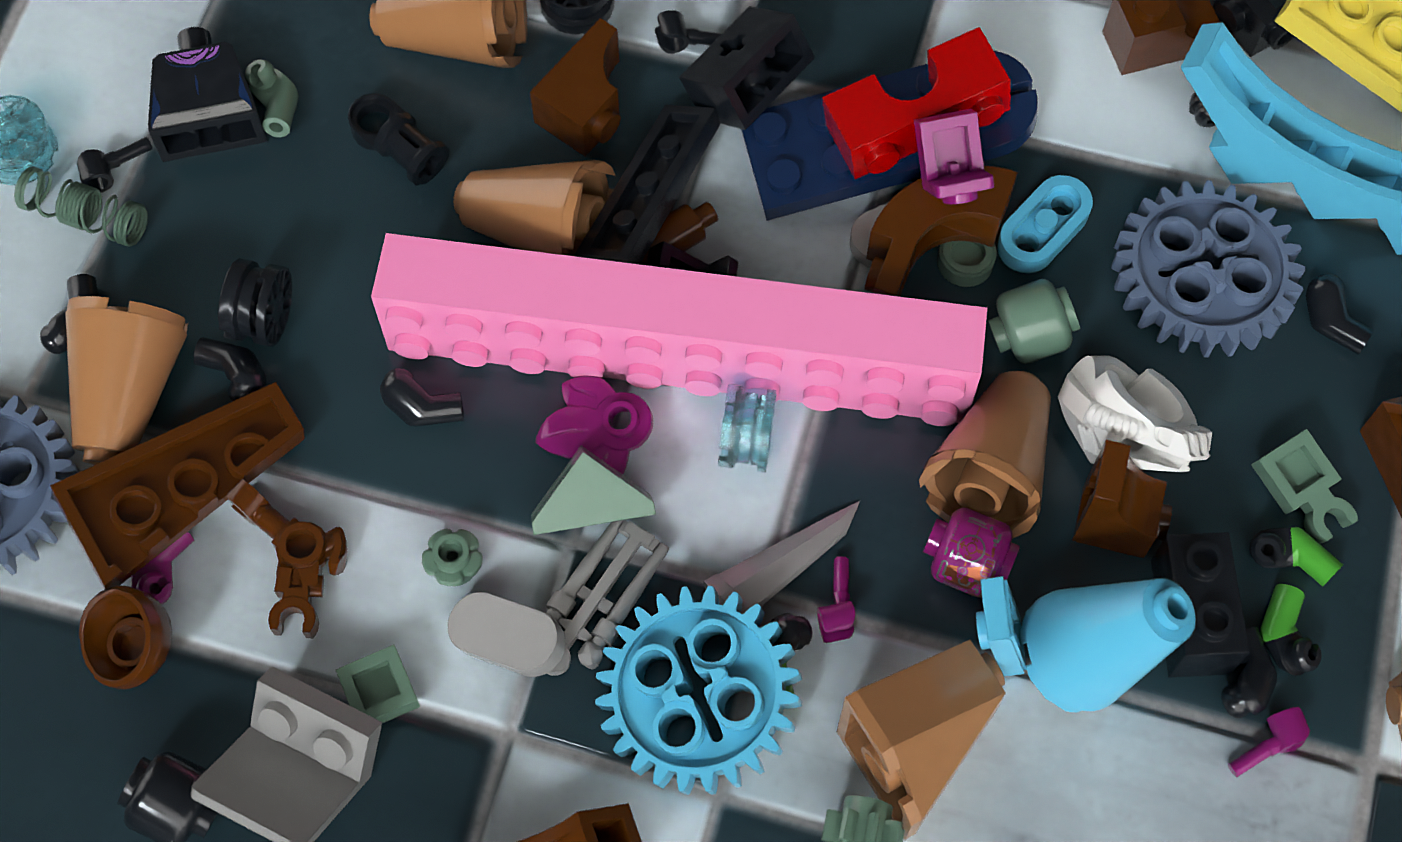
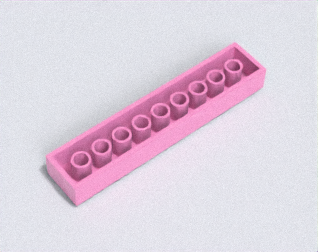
(679, 328)

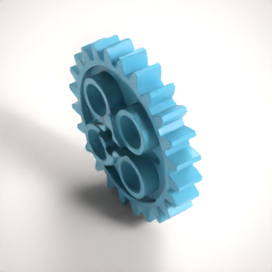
(647, 712)

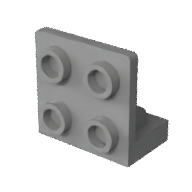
(292, 763)

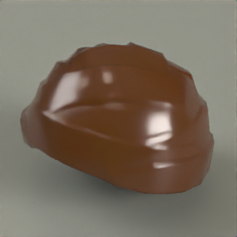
(124, 636)

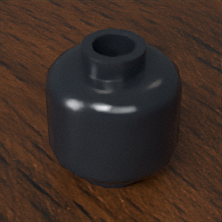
(161, 800)

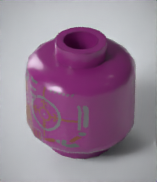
(970, 550)

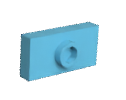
(1000, 626)

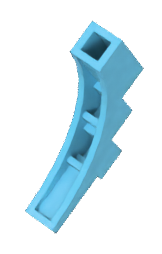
(1277, 139)

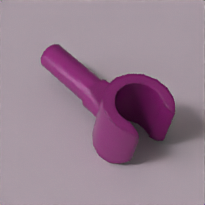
(838, 619)
(1288, 732)

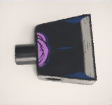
(200, 99)

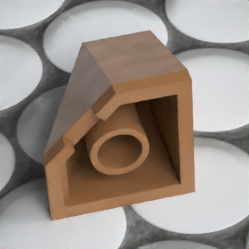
(920, 727)

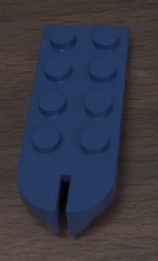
(803, 168)

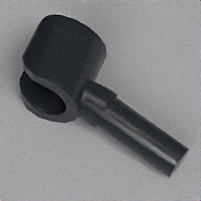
(674, 36)
(96, 166)

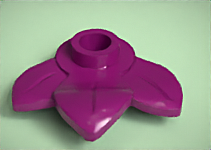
(590, 422)

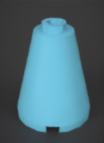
(1102, 639)

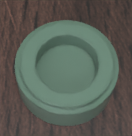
(966, 262)

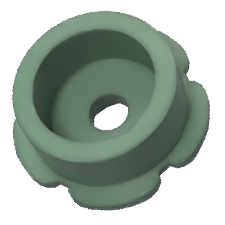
(457, 571)

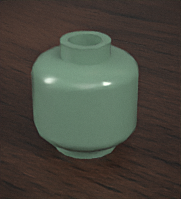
(1034, 321)

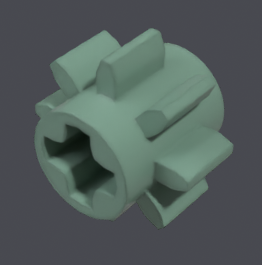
(862, 821)

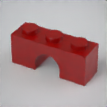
(880, 130)

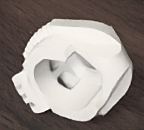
(1113, 403)

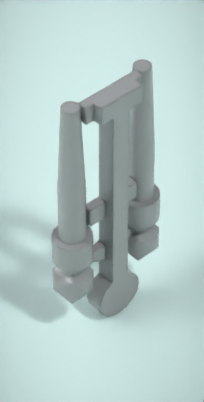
(605, 631)

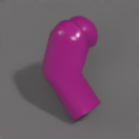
(157, 574)

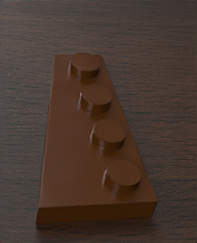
(162, 488)

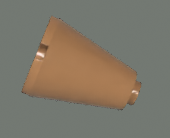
(454, 29)
(535, 205)
(117, 371)
(995, 455)

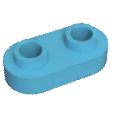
(1041, 227)

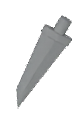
(775, 567)

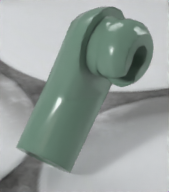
(275, 93)

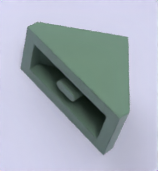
(589, 495)

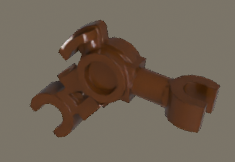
(301, 556)

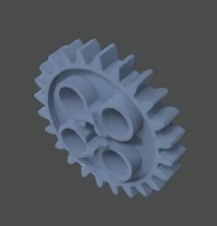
(1207, 268)
(29, 506)

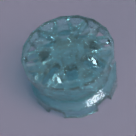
(24, 140)
(746, 428)

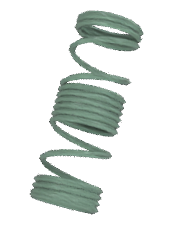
(81, 206)

